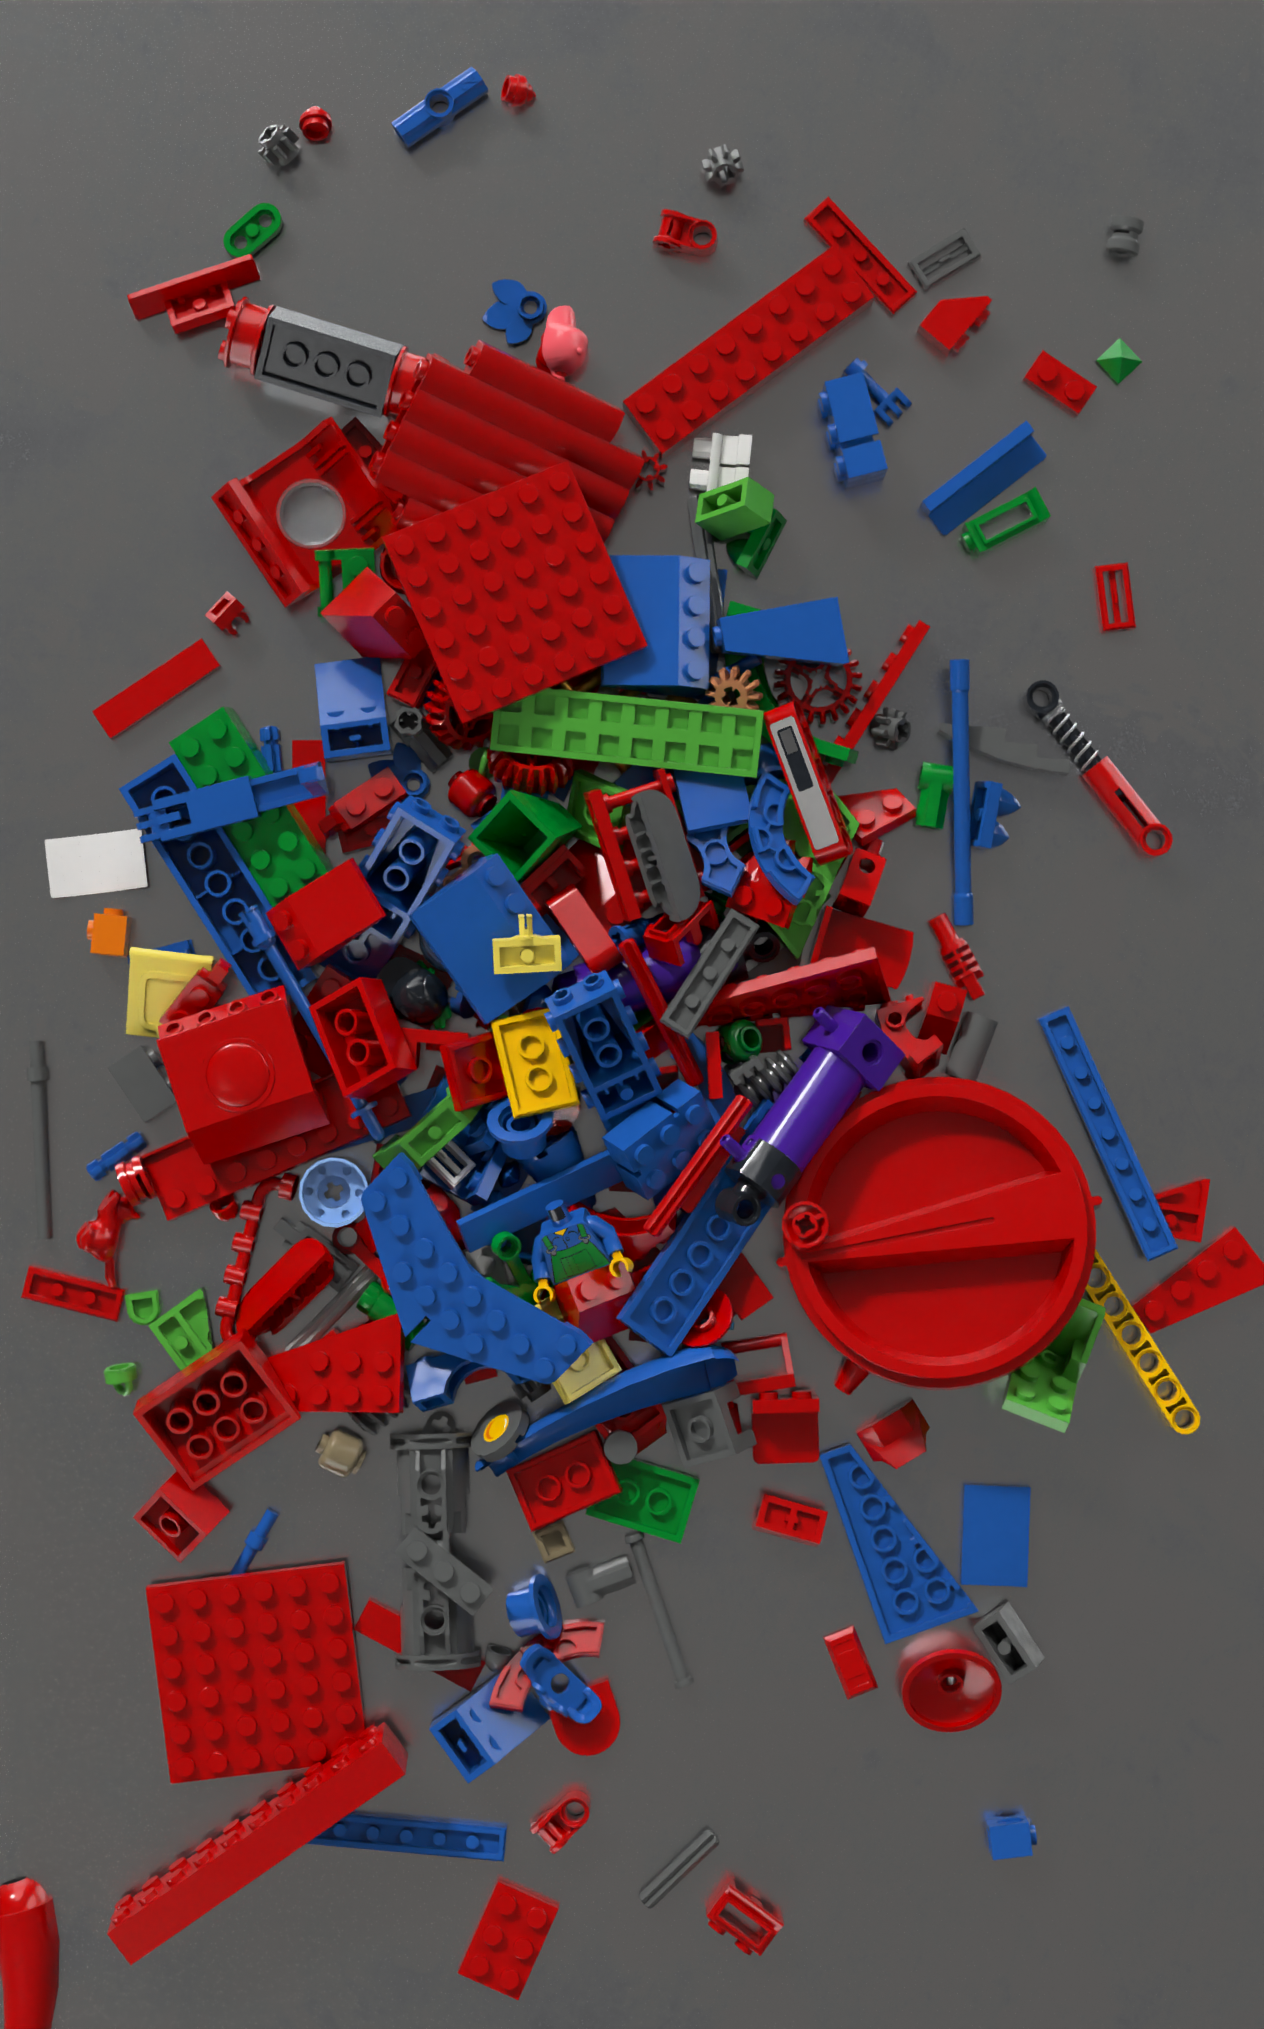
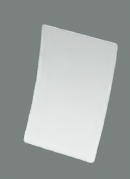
(96, 863)

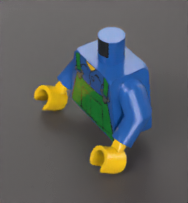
(573, 1246)

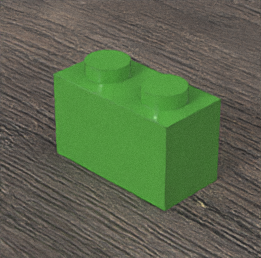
(734, 508)

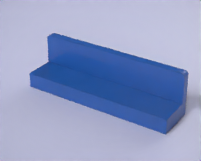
(983, 479)

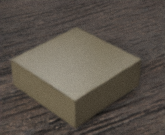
(554, 1541)

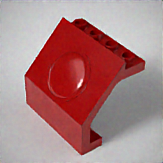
(240, 1075)

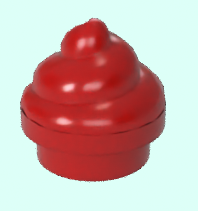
(517, 91)
(315, 123)

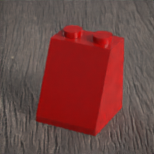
(375, 619)

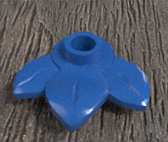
(509, 311)
(405, 767)

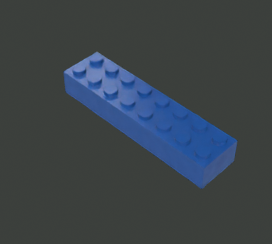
(213, 881)

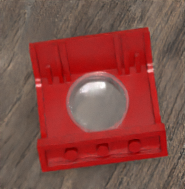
(302, 503)

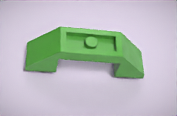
(428, 1134)

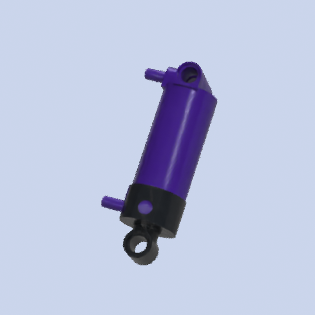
(670, 976)

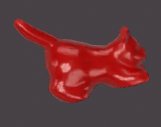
(102, 1235)

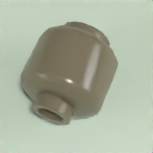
(340, 1453)

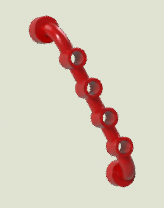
(245, 1243)

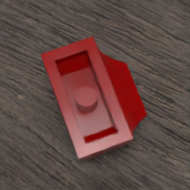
(896, 1435)

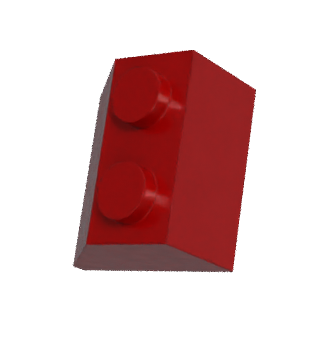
(595, 1301)
(180, 1516)

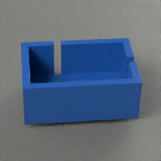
(851, 431)
(657, 1144)

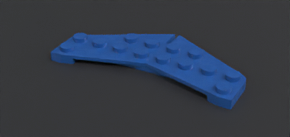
(437, 1282)

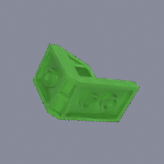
(1048, 1383)

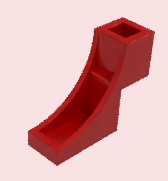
(631, 1233)

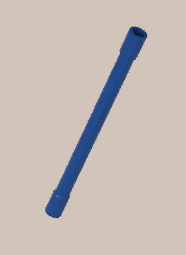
(961, 791)

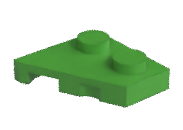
(185, 1330)

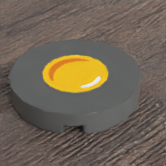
(498, 1431)

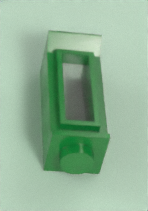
(1005, 523)

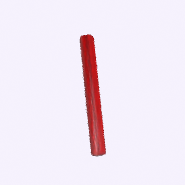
(657, 1007)
(697, 1166)

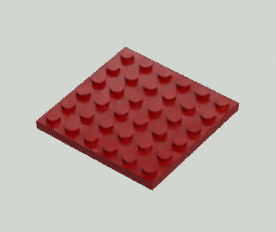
(514, 592)
(255, 1670)

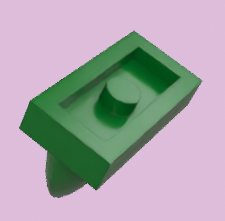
(753, 552)

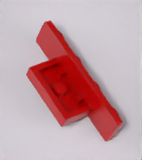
(196, 296)

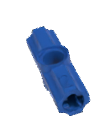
(457, 94)

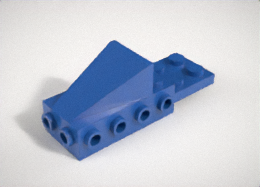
(403, 875)
(604, 1047)

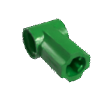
(935, 788)

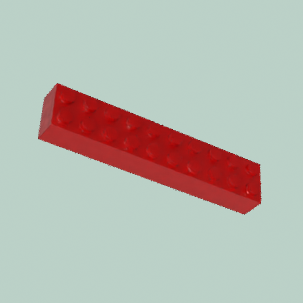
(257, 1842)

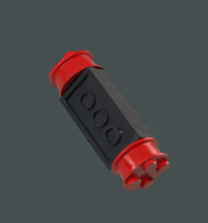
(318, 358)

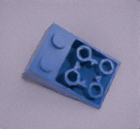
(352, 709)
(482, 1735)

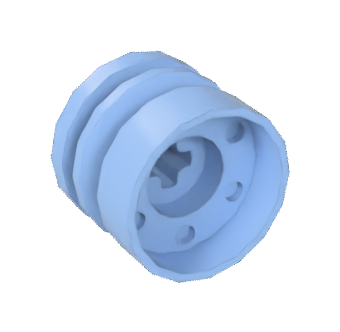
(326, 1210)

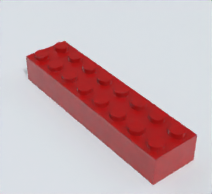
(748, 352)

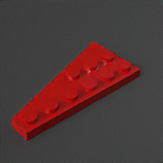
(837, 981)
(347, 1370)

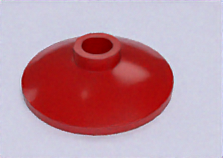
(719, 1315)

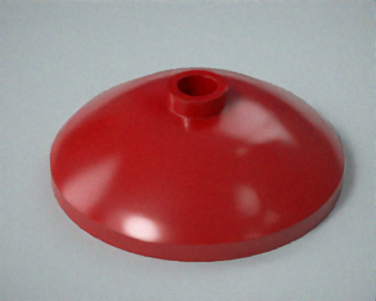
(951, 1690)

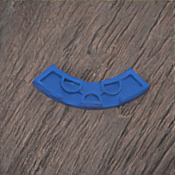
(768, 839)

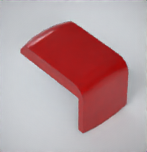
(843, 933)

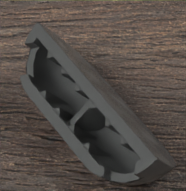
(663, 854)

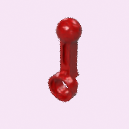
(362, 1252)

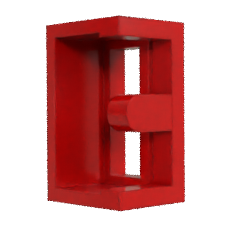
(664, 936)
(751, 1908)

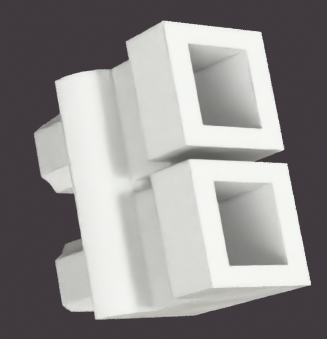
(728, 460)

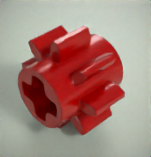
(651, 480)

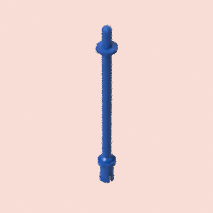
(265, 940)

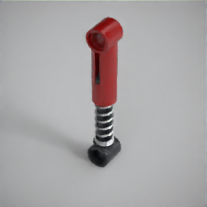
(1100, 773)

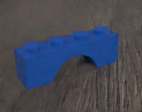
(437, 1379)

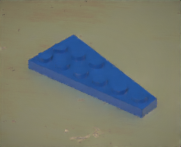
(898, 1567)

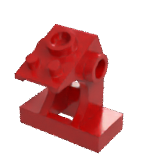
(921, 1055)

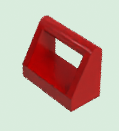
(765, 1382)

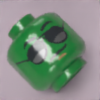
(739, 1041)

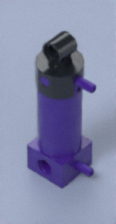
(844, 1058)

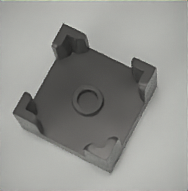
(705, 1426)

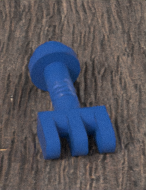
(885, 400)

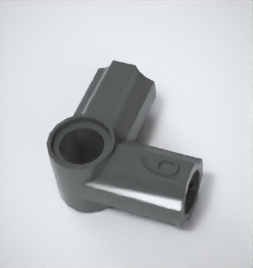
(415, 733)

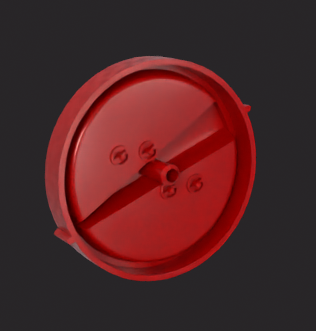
(948, 1234)

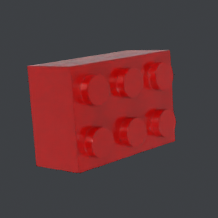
(362, 1038)

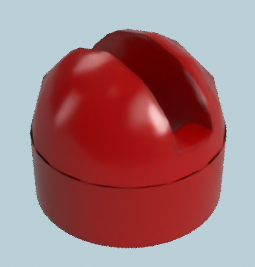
(229, 1212)

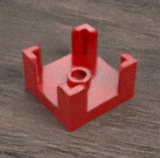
(431, 1038)

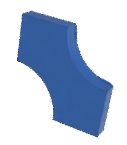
(721, 868)

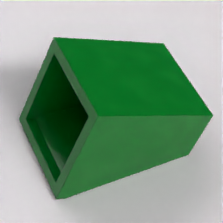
(524, 832)

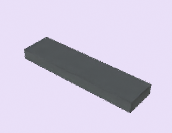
(709, 974)

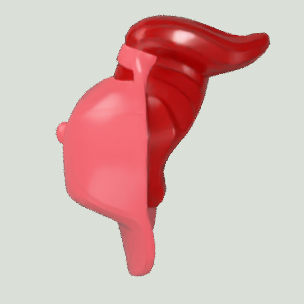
(562, 344)

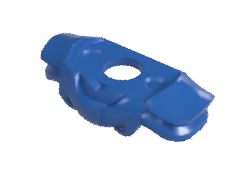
(576, 1701)

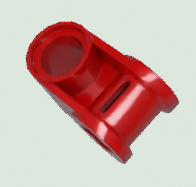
(683, 234)
(558, 1825)

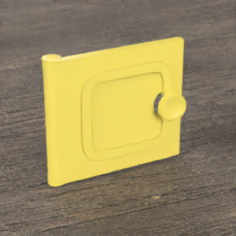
(154, 984)

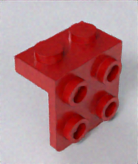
(785, 1427)

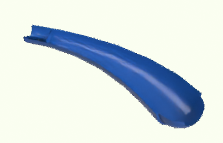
(645, 1385)

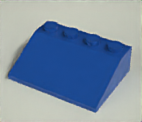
(674, 615)
(460, 930)

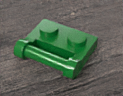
(353, 563)

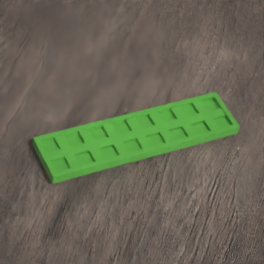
(632, 731)

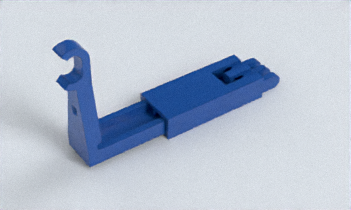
(230, 802)

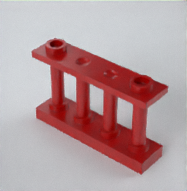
(611, 837)

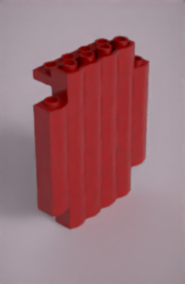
(494, 426)

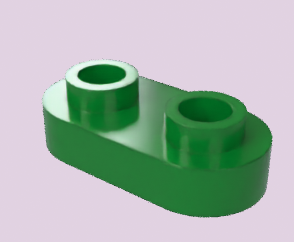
(250, 230)

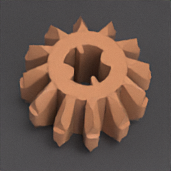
(723, 685)

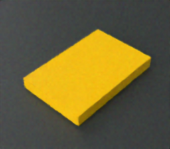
(533, 1065)

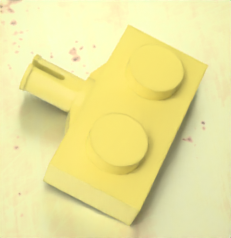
(526, 951)

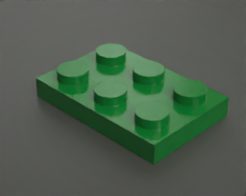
(651, 1500)

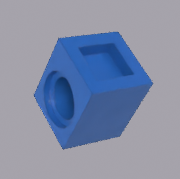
(1010, 1837)

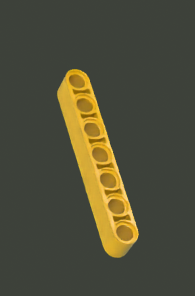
(1141, 1345)

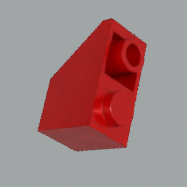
(951, 320)

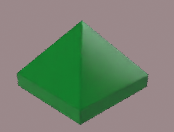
(1119, 361)

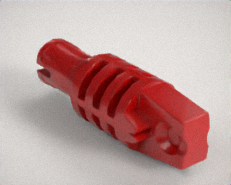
(958, 956)

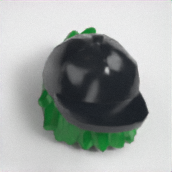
(416, 992)

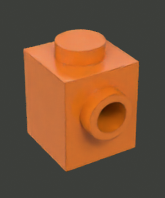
(110, 933)

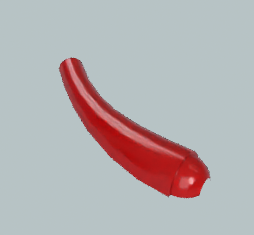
(28, 1955)

